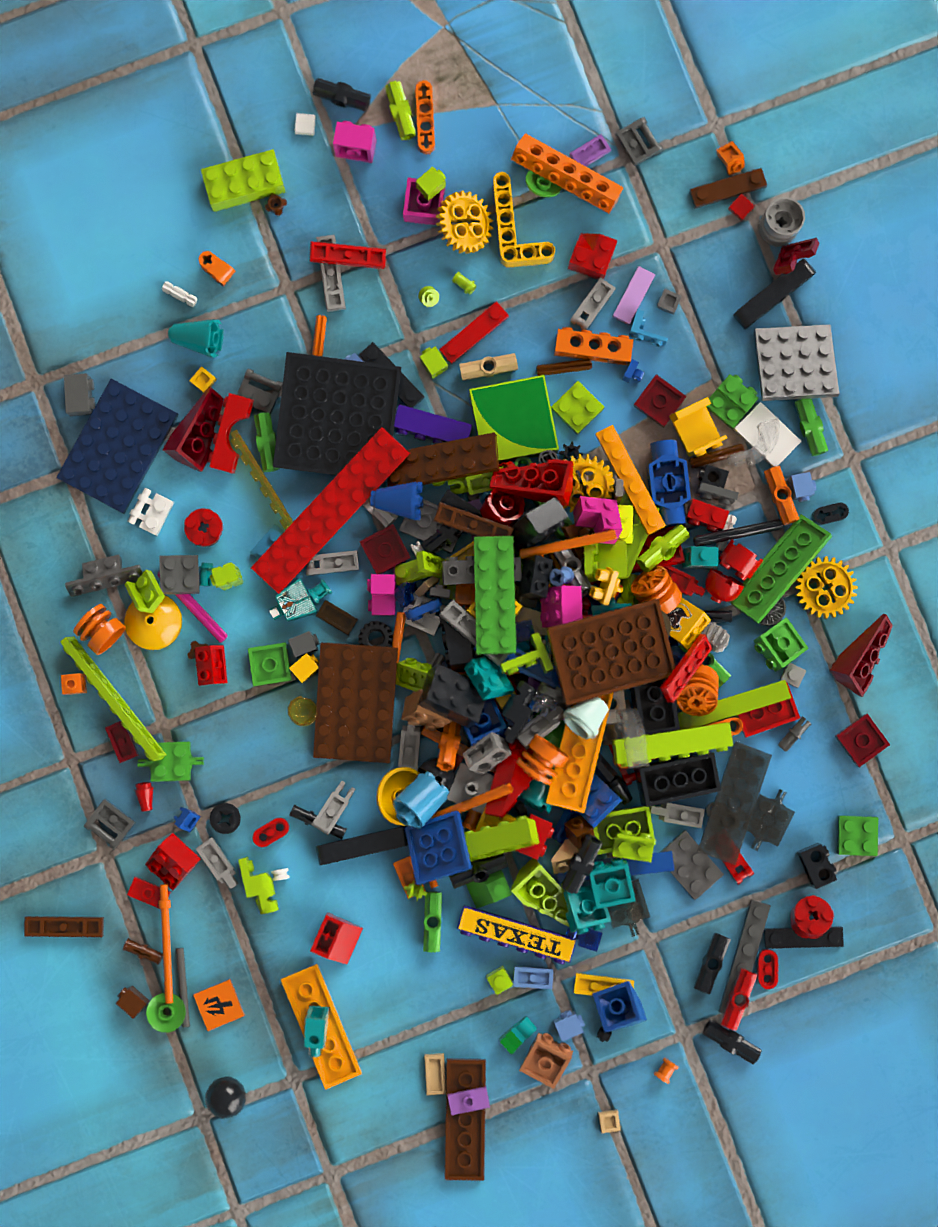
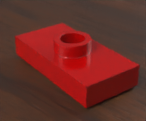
(145, 892)

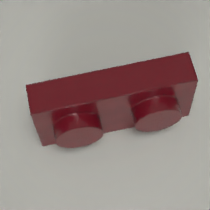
(121, 742)

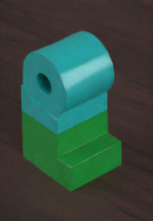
(517, 1034)

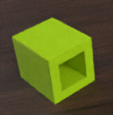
(431, 183)
(433, 362)
(499, 980)

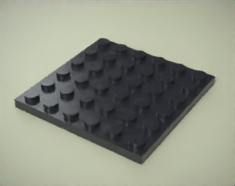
(332, 410)

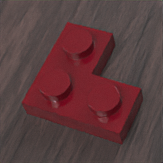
(792, 252)

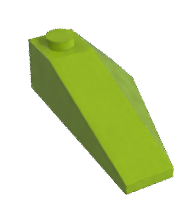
(540, 891)

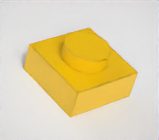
(203, 379)

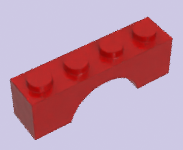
(236, 409)

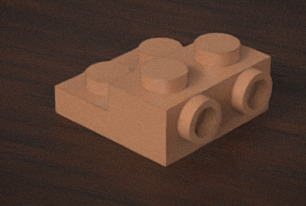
(546, 1060)

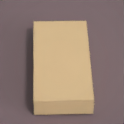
(435, 1074)

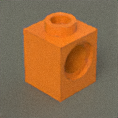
(73, 684)

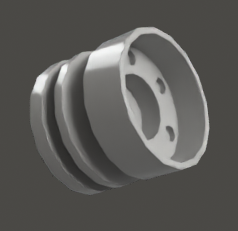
(786, 213)

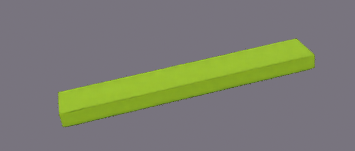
(738, 704)

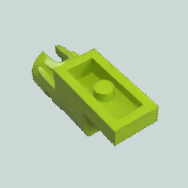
(471, 484)
(259, 886)

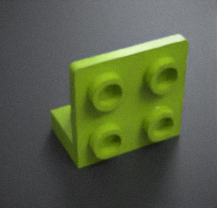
(605, 555)

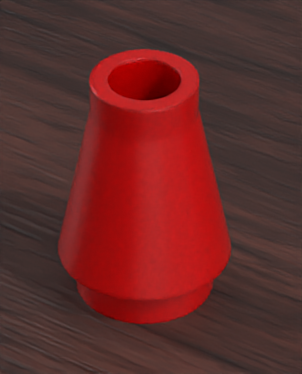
(144, 794)

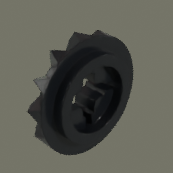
(216, 816)

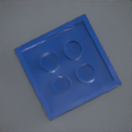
(438, 848)

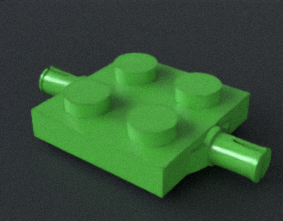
(175, 765)

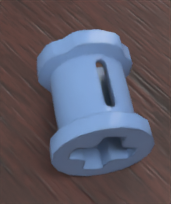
(561, 576)

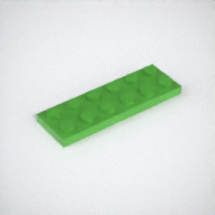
(781, 568)
(494, 595)

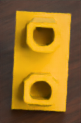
(608, 587)

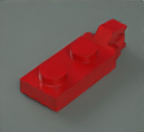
(685, 582)

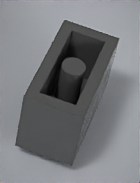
(79, 394)

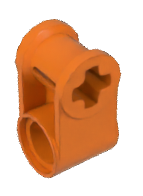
(217, 269)

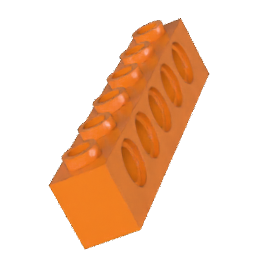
(567, 173)

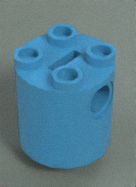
(420, 800)

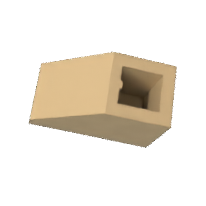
(563, 856)

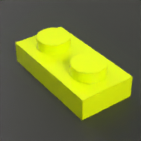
(626, 518)

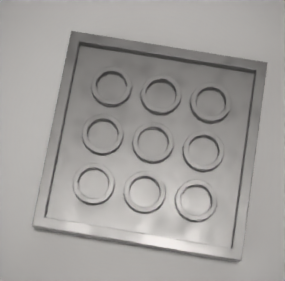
(796, 362)

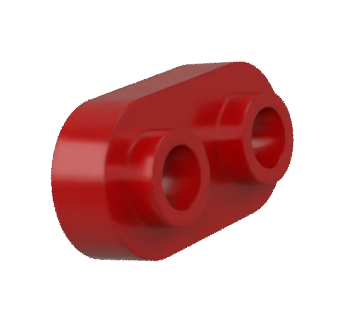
(271, 832)
(767, 968)

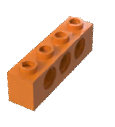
(602, 354)

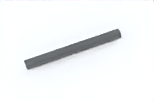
(182, 983)

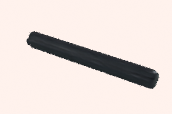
(738, 532)

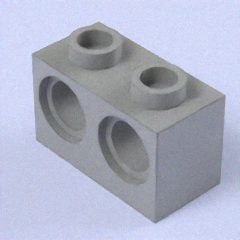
(486, 753)

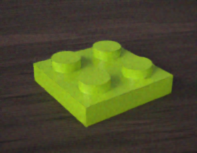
(577, 407)

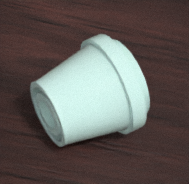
(586, 717)

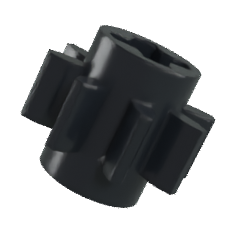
(571, 447)

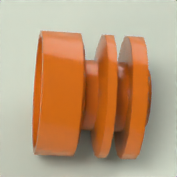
(657, 585)
(99, 629)
(700, 693)
(542, 760)

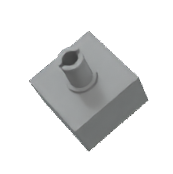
(468, 785)

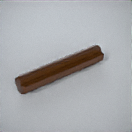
(564, 367)
(715, 456)

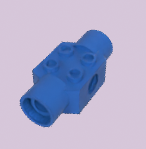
(668, 482)

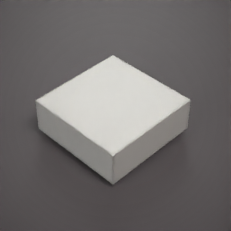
(305, 124)

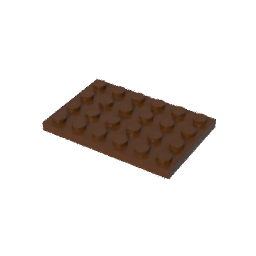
(611, 651)
(355, 702)

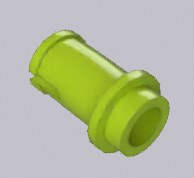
(464, 283)

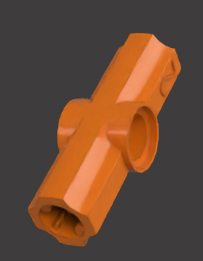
(784, 506)
(448, 746)

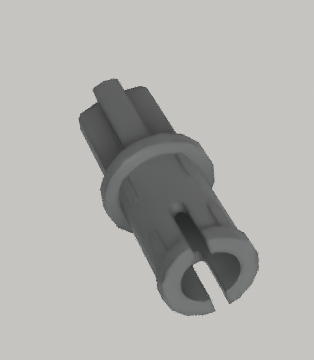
(794, 734)

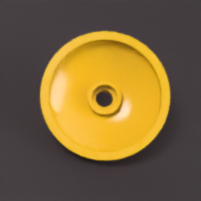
(161, 632)
(392, 783)

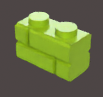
(226, 576)

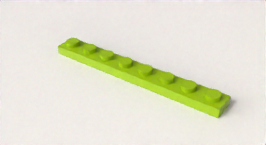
(113, 698)

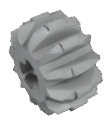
(717, 637)

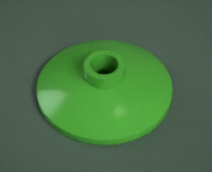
(541, 186)
(161, 1021)

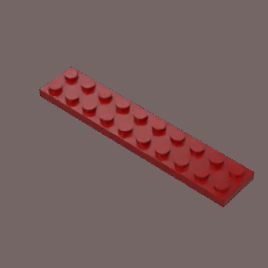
(330, 510)

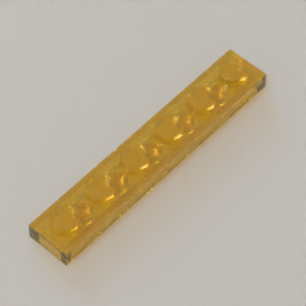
(257, 474)

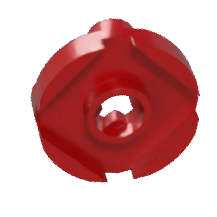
(192, 526)

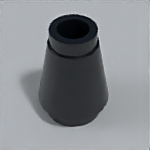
(620, 788)

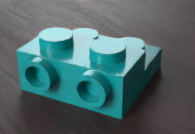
(488, 678)
(612, 883)
(584, 912)

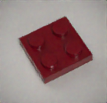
(659, 400)
(385, 549)
(862, 740)

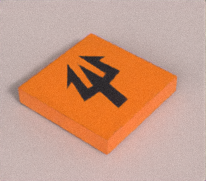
(219, 1005)

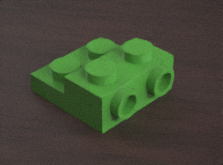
(732, 400)
(780, 645)

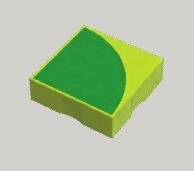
(518, 415)

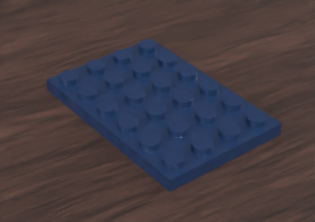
(117, 446)

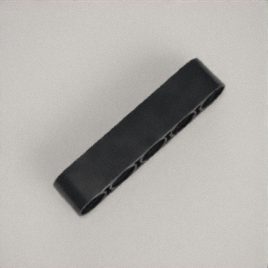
(774, 294)
(361, 845)

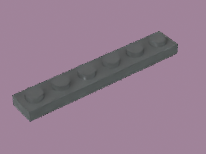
(747, 947)

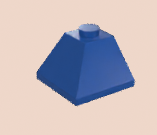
(619, 1007)

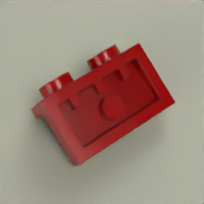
(211, 665)

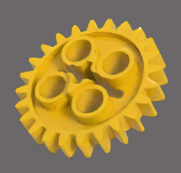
(462, 204)
(599, 479)
(840, 578)

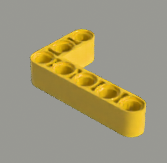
(508, 228)

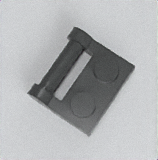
(634, 144)
(262, 400)
(112, 818)

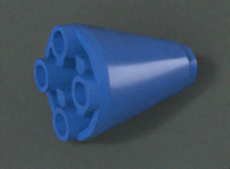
(400, 500)

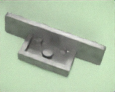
(103, 574)

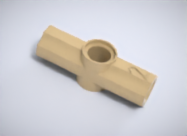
(501, 364)

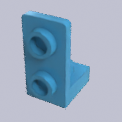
(640, 335)

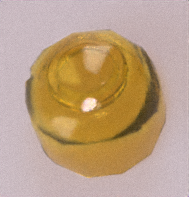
(302, 711)

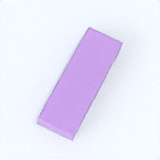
(633, 295)

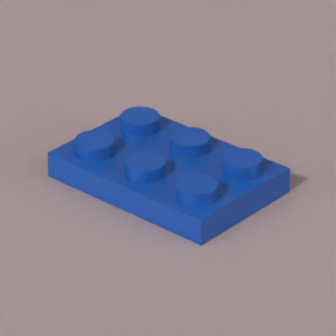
(599, 802)

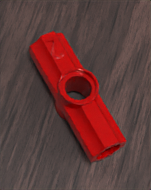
(734, 1012)

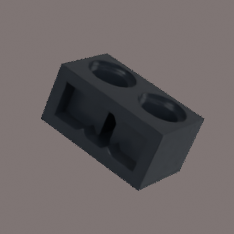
(813, 867)

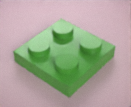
(269, 664)
(857, 835)

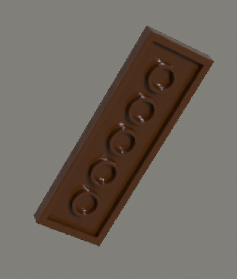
(448, 461)
(465, 1130)

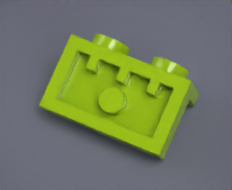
(145, 592)
(412, 674)
(633, 846)

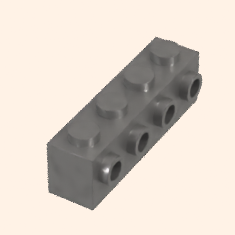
(464, 571)

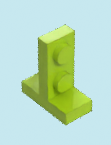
(420, 568)
(530, 658)

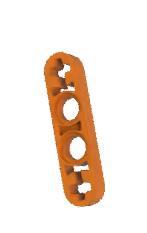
(425, 117)

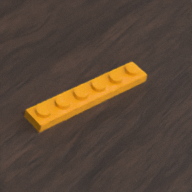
(633, 483)

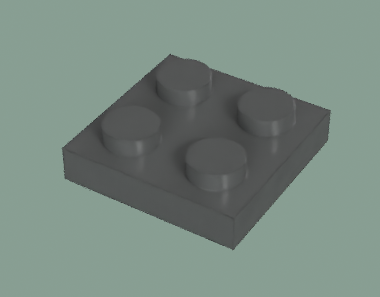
(179, 574)

